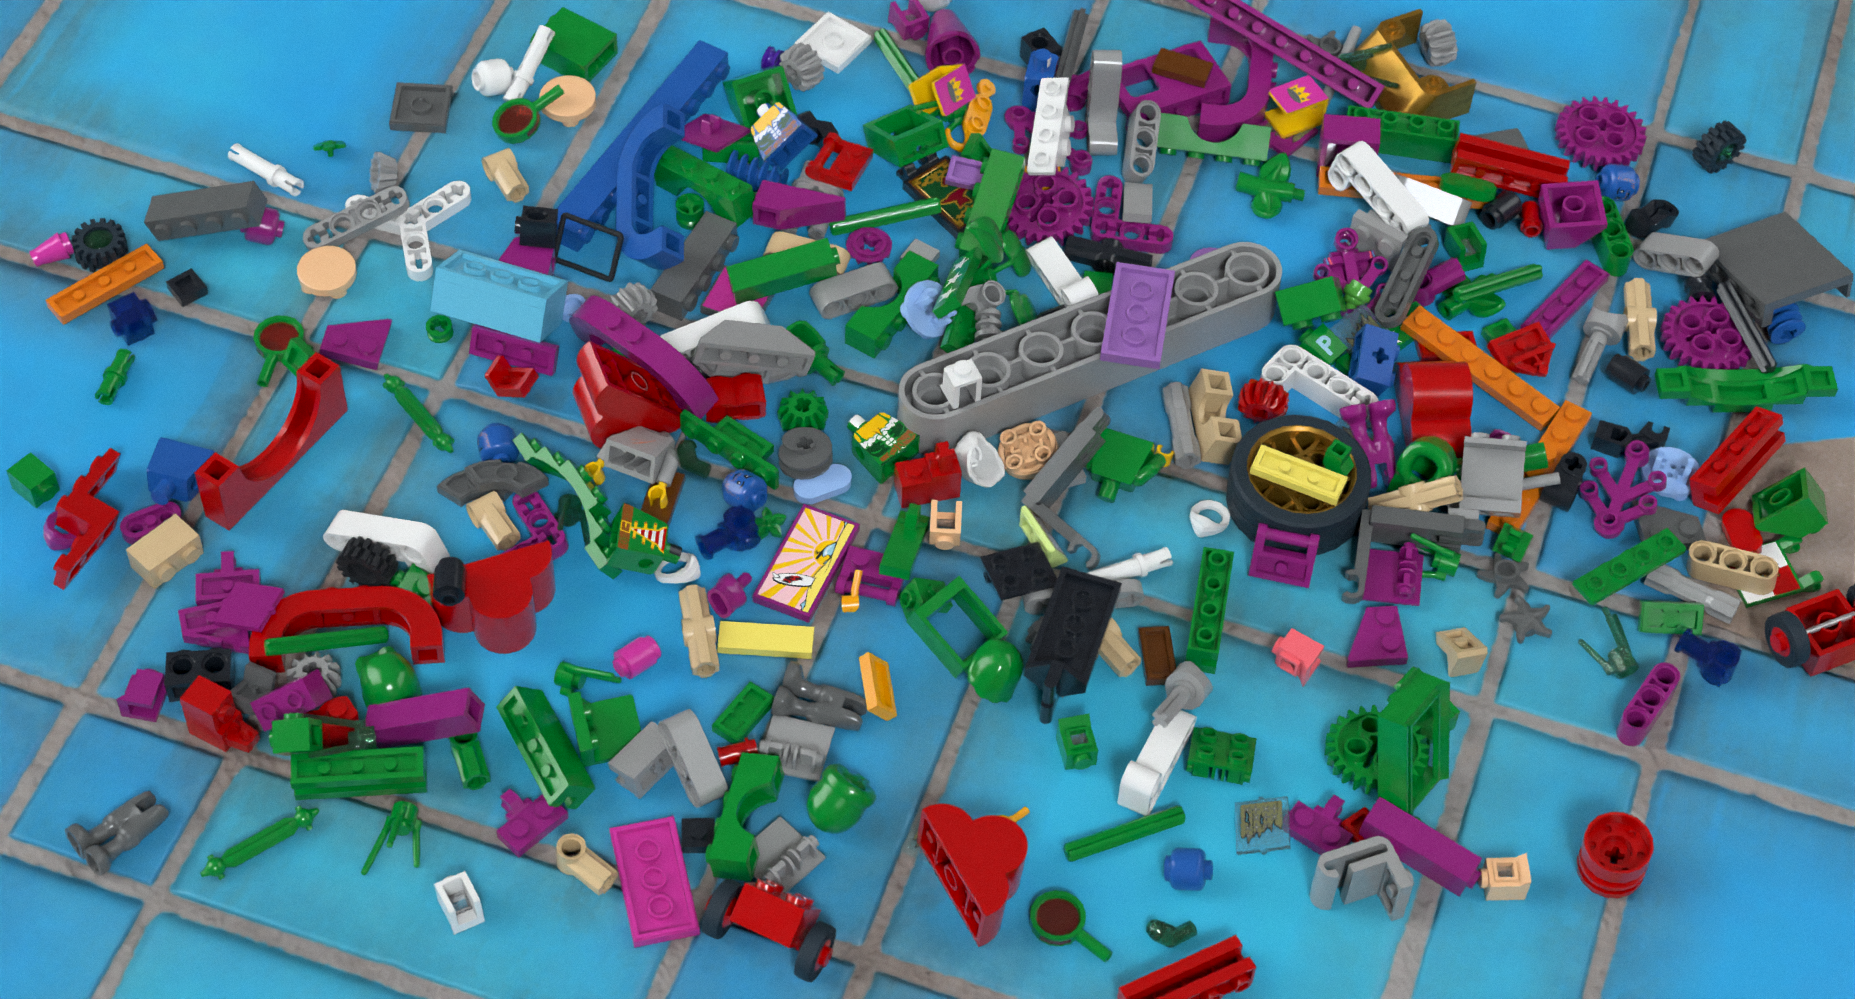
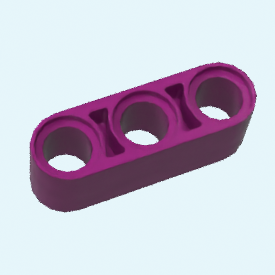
(1645, 715)

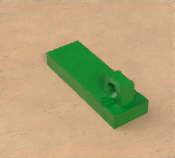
(905, 543)

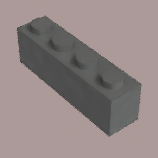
(205, 211)
(704, 255)

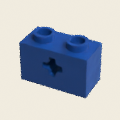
(1374, 358)

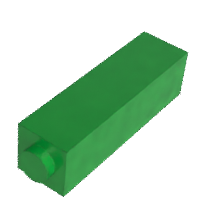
(783, 270)

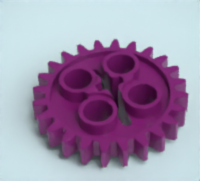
(1600, 133)
(1050, 207)
(1703, 336)

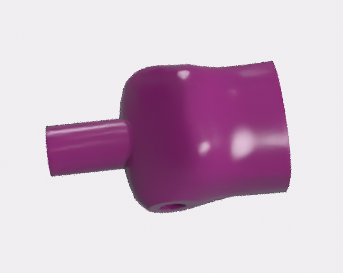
(728, 594)

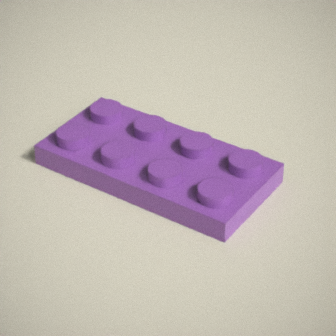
(1137, 315)

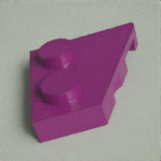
(1379, 639)

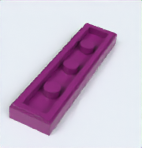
(1568, 298)

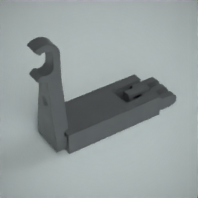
(1059, 474)
(1397, 524)

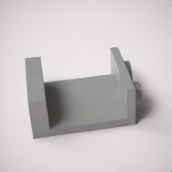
(1493, 474)

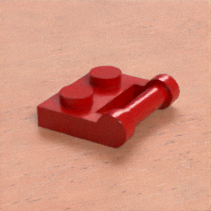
(846, 168)

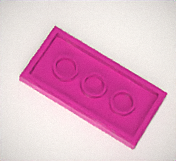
(654, 881)

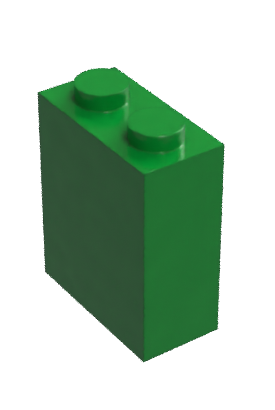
(578, 45)

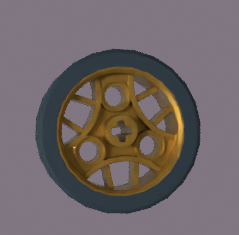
(1258, 501)

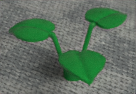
(991, 242)

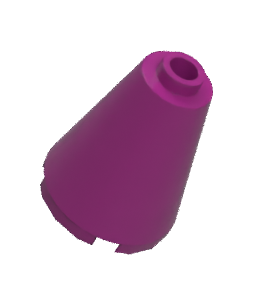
(950, 42)

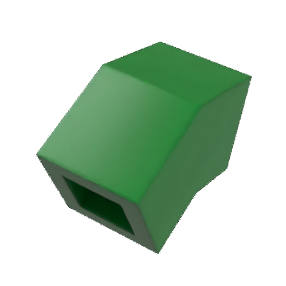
(1338, 458)

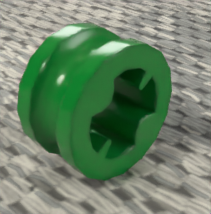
(442, 321)

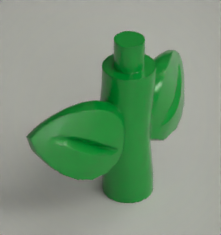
(1270, 186)
(1479, 307)

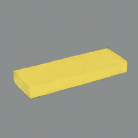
(1298, 475)
(765, 640)

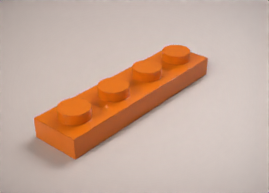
(104, 284)

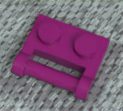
(869, 563)
(1282, 564)

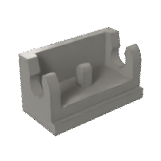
(642, 761)

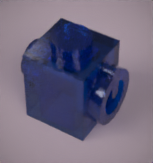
(131, 318)

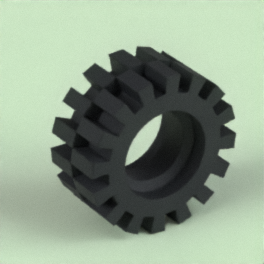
(367, 563)

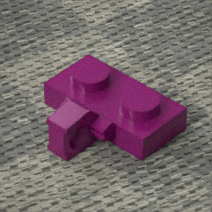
(217, 585)
(527, 821)
(1319, 827)

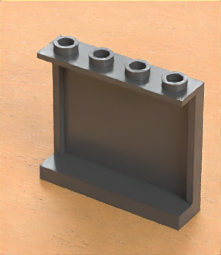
(1776, 265)

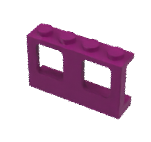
(1173, 95)

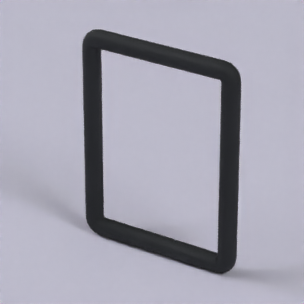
(610, 278)

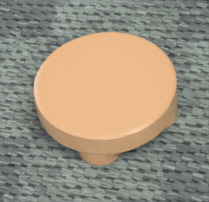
(573, 105)
(326, 271)
(1026, 449)

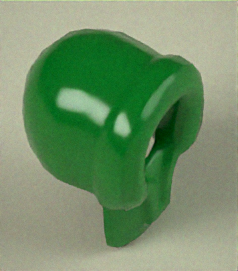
(1429, 457)
(386, 677)
(839, 799)

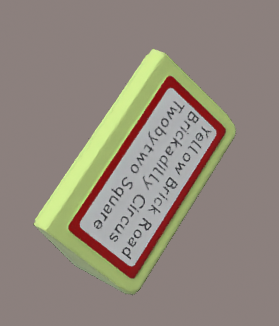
(1038, 532)

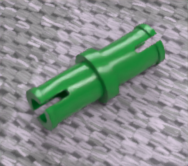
(114, 376)

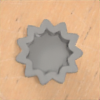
(382, 172)

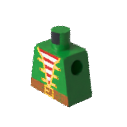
(639, 542)

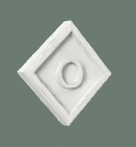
(835, 41)

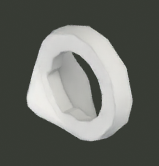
(1204, 526)
(688, 573)

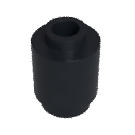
(1501, 210)
(1628, 374)
(449, 581)

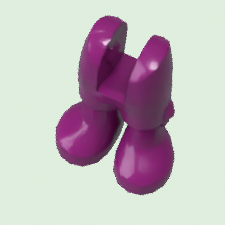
(1381, 447)

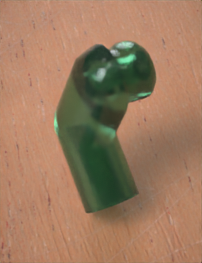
(688, 459)
(1169, 935)

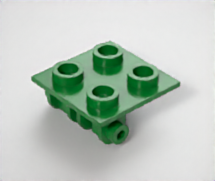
(1221, 751)

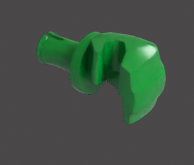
(815, 341)

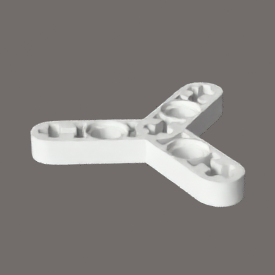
(428, 220)

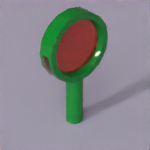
(520, 118)
(271, 342)
(1060, 920)

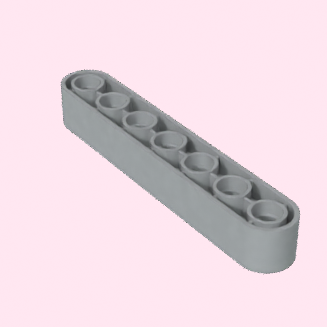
(1058, 355)

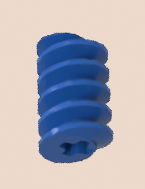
(752, 173)
(1786, 324)

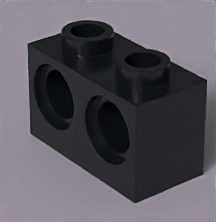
(198, 663)

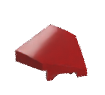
(1524, 350)

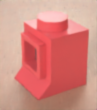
(1297, 655)

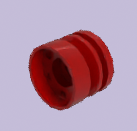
(1615, 839)

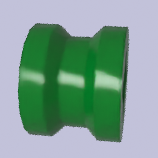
(689, 210)

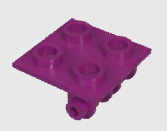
(1394, 576)

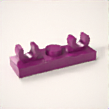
(516, 350)

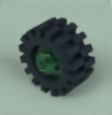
(1719, 147)
(99, 244)

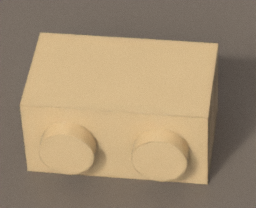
(165, 551)

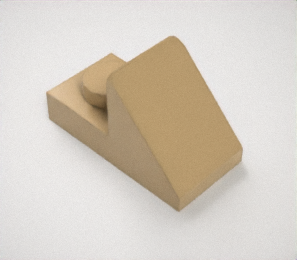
(1463, 651)

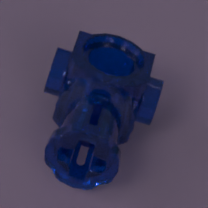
(735, 532)
(1714, 659)

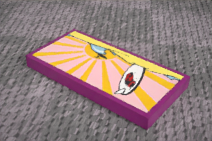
(806, 563)

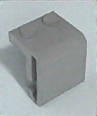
(1378, 236)
(1363, 871)

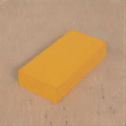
(877, 686)

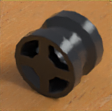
(1699, 286)

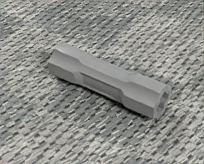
(1184, 442)
(1715, 601)

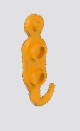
(976, 115)

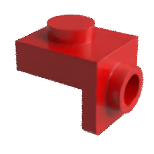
(509, 380)

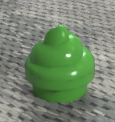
(1356, 294)

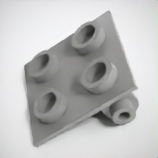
(799, 745)
(786, 854)

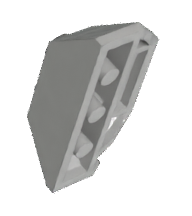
(752, 349)

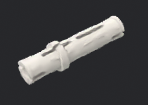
(524, 75)
(274, 174)
(1136, 566)

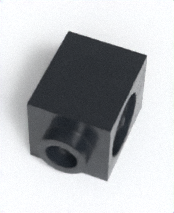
(1038, 40)
(537, 227)

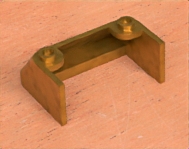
(1415, 95)

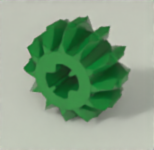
(803, 411)

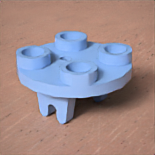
(917, 302)
(1678, 481)

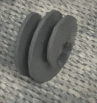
(805, 453)

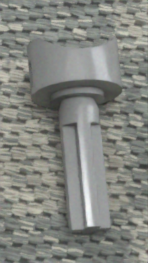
(1603, 330)
(1185, 690)

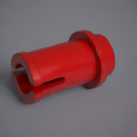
(1531, 223)
(731, 753)

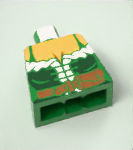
(882, 444)

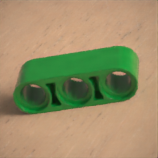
(1613, 243)

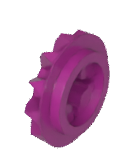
(873, 238)

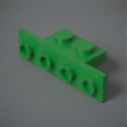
(735, 443)
(1629, 566)

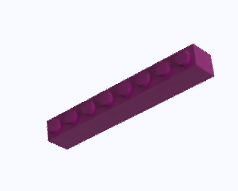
(1293, 49)

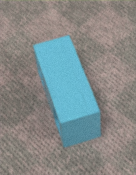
(499, 295)

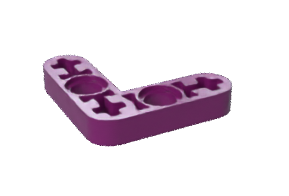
(1112, 224)
(539, 534)

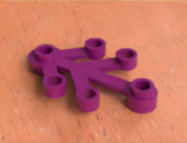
(1021, 119)
(1351, 267)
(1622, 493)

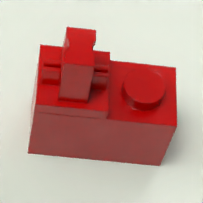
(929, 478)
(213, 717)

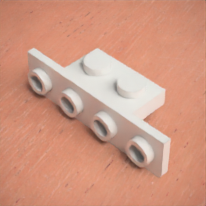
(1051, 128)

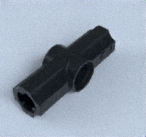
(1103, 254)

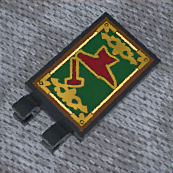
(929, 182)

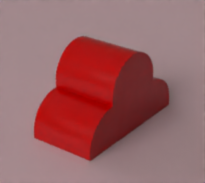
(620, 395)
(1435, 400)
(502, 598)
(975, 862)

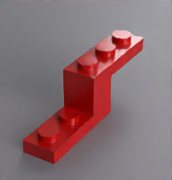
(85, 518)

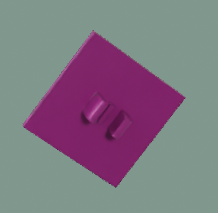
(713, 132)

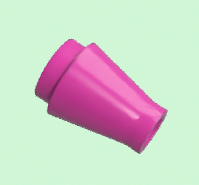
(54, 249)

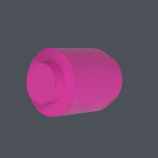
(636, 657)

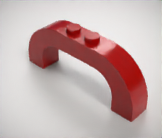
(352, 607)

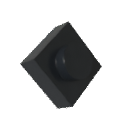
(187, 287)
(697, 834)

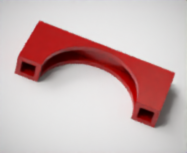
(318, 404)

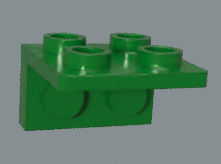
(603, 726)

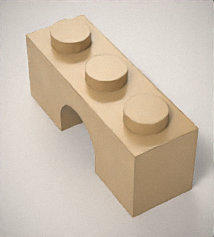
(1209, 401)

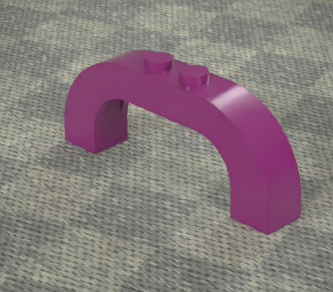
(1223, 122)
(604, 322)

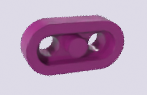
(146, 520)

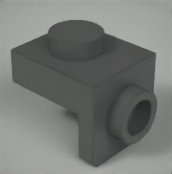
(256, 683)

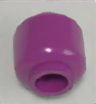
(267, 231)

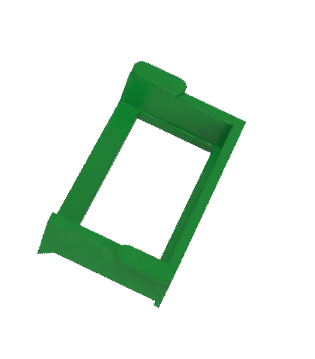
(1395, 739)

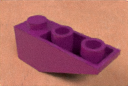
(793, 207)

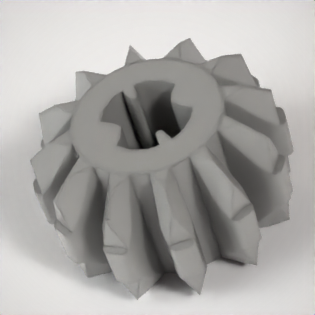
(1438, 42)
(802, 66)
(636, 302)
(329, 670)

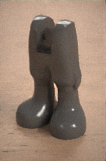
(831, 705)
(127, 823)

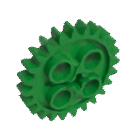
(1356, 739)

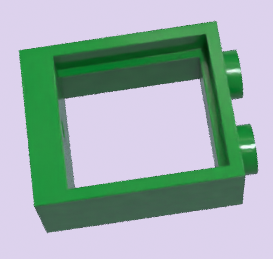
(910, 130)
(971, 606)

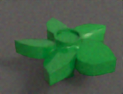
(770, 523)

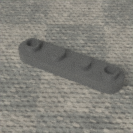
(1406, 277)

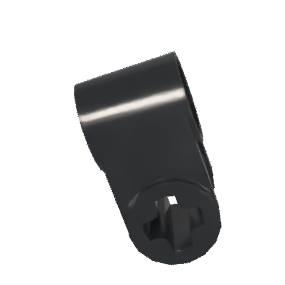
(1571, 472)

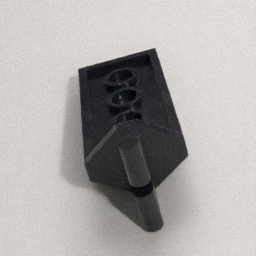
(1070, 636)

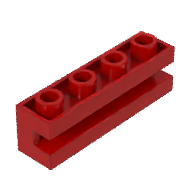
(1507, 165)
(1737, 460)
(1198, 976)

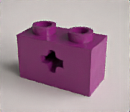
(294, 697)

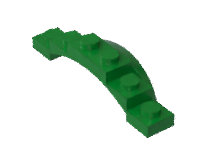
(1745, 388)
(591, 497)

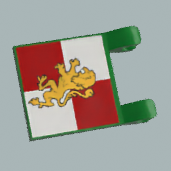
(1787, 580)

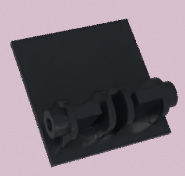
(1018, 571)

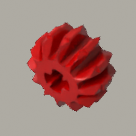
(1262, 400)

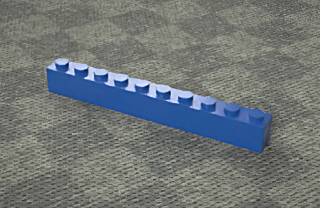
(683, 90)

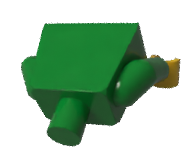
(1125, 463)

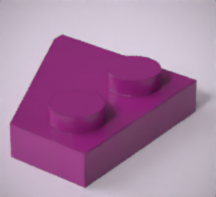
(356, 342)
(200, 630)

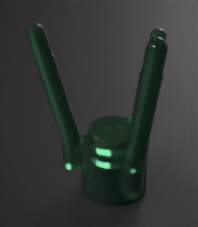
(1358, 61)
(569, 513)
(1620, 660)
(360, 739)

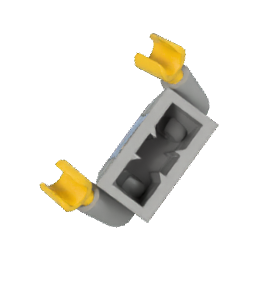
(641, 455)

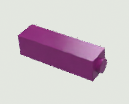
(426, 718)
(1423, 847)

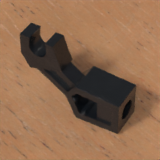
(1614, 438)

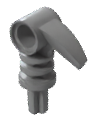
(983, 301)

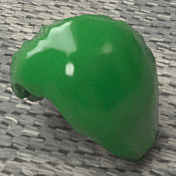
(995, 670)

